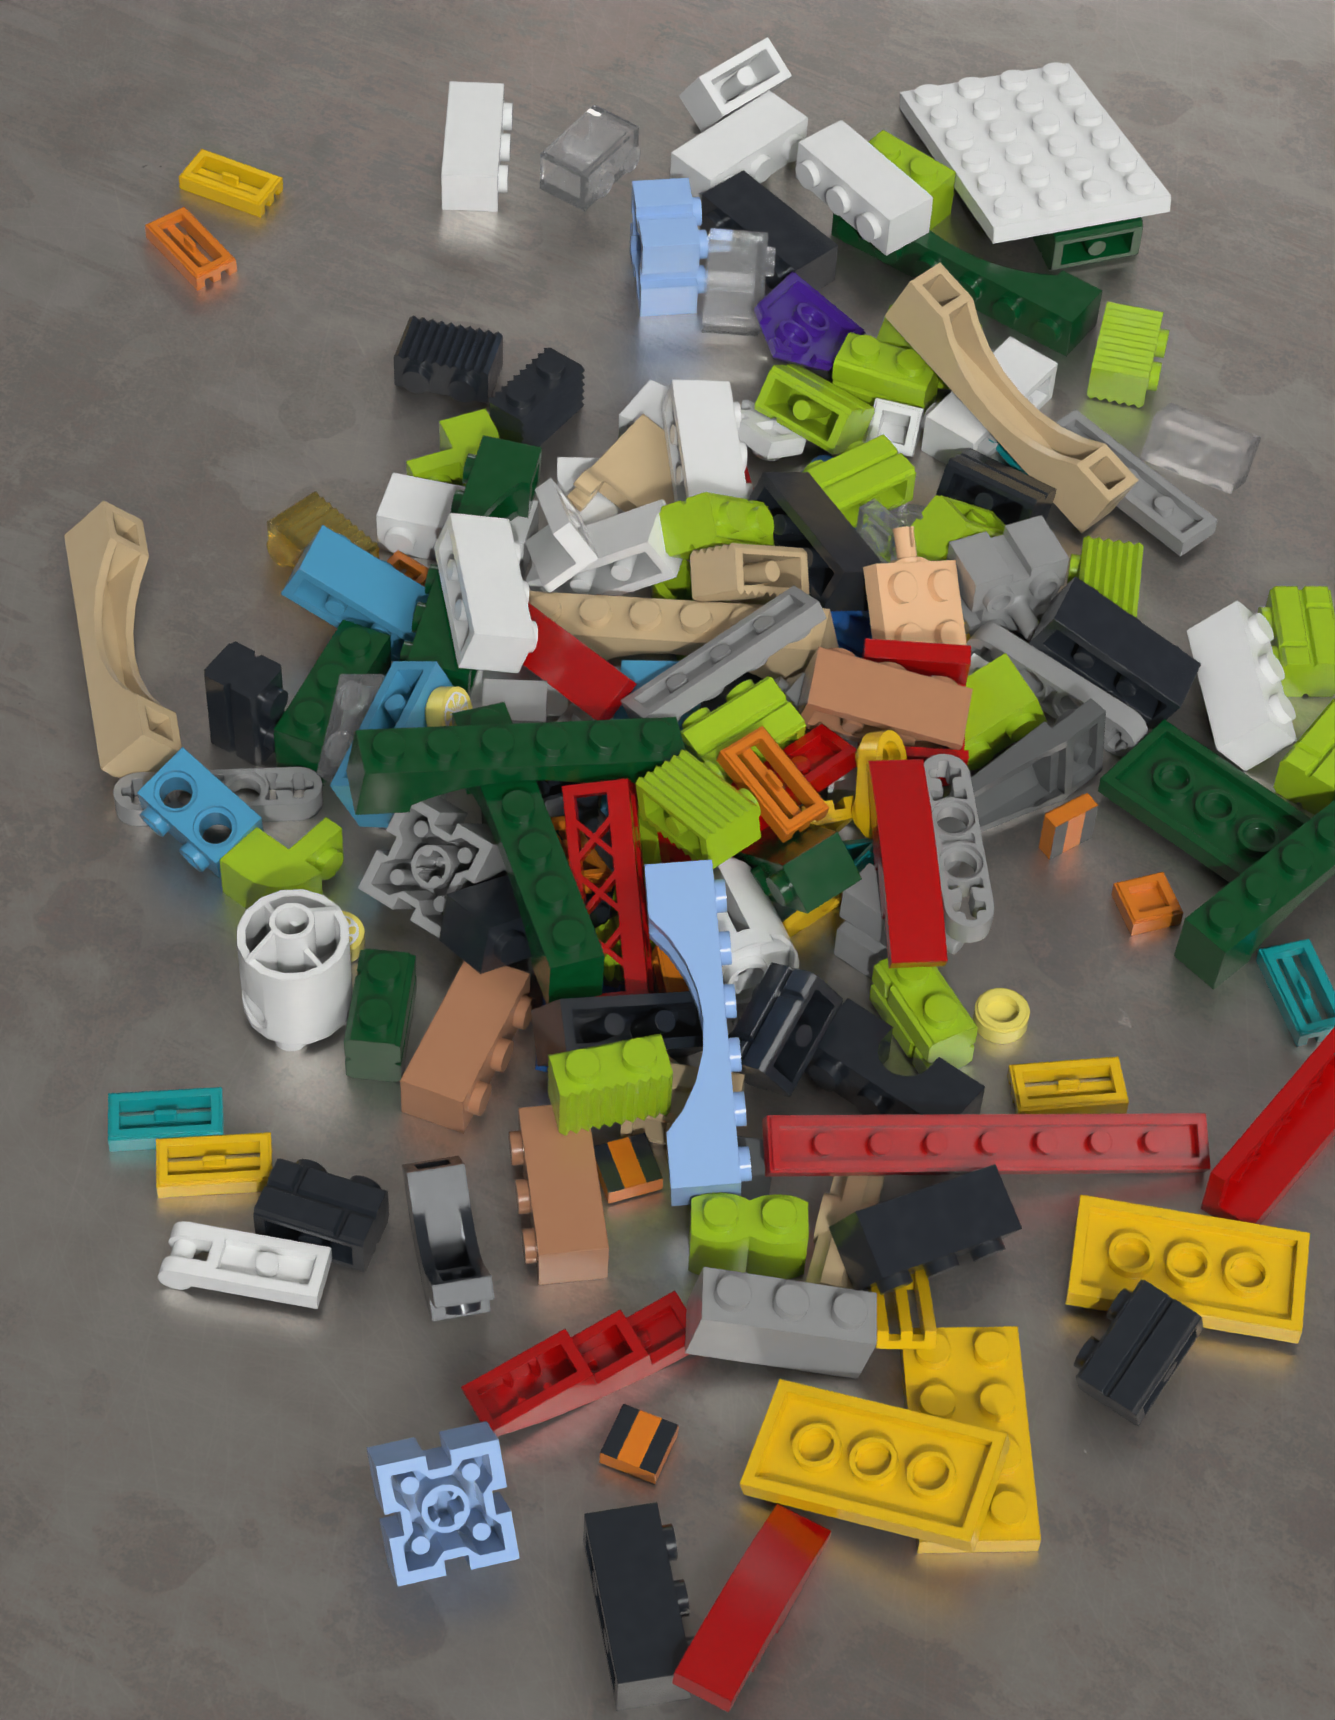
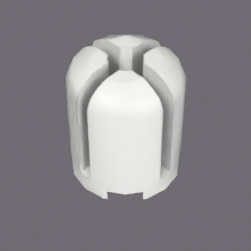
(754, 930)

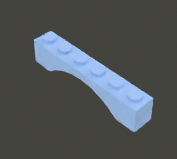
(684, 925)

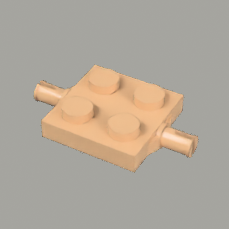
(914, 596)

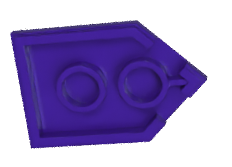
(803, 325)

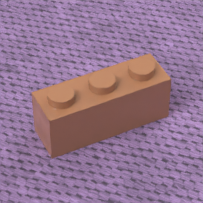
(869, 696)
(466, 1046)
(562, 1199)

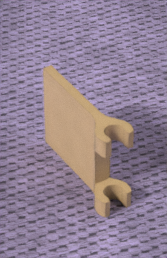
(630, 471)

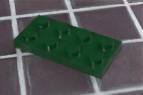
(1200, 801)

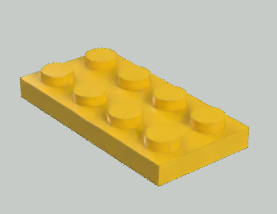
(1224, 1269)
(980, 1382)
(876, 1465)

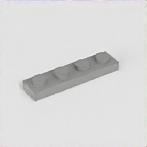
(1153, 499)
(727, 657)

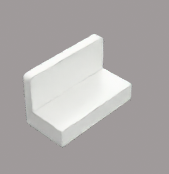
(562, 545)

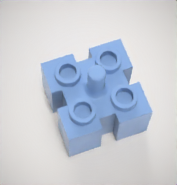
(667, 246)
(443, 1503)

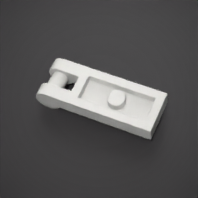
(246, 1264)

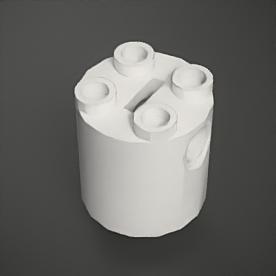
(295, 967)

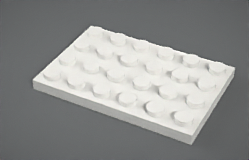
(1033, 152)

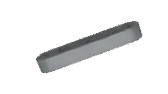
(1122, 724)
(281, 779)
(961, 846)

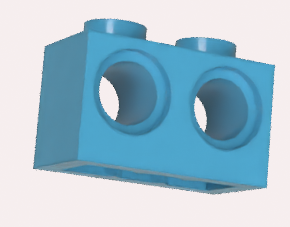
(210, 805)

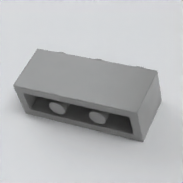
(781, 1323)

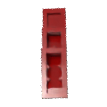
(576, 670)
(907, 863)
(580, 1368)
(751, 1607)

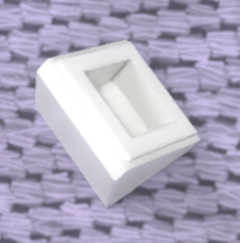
(898, 423)

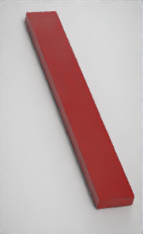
(974, 1141)

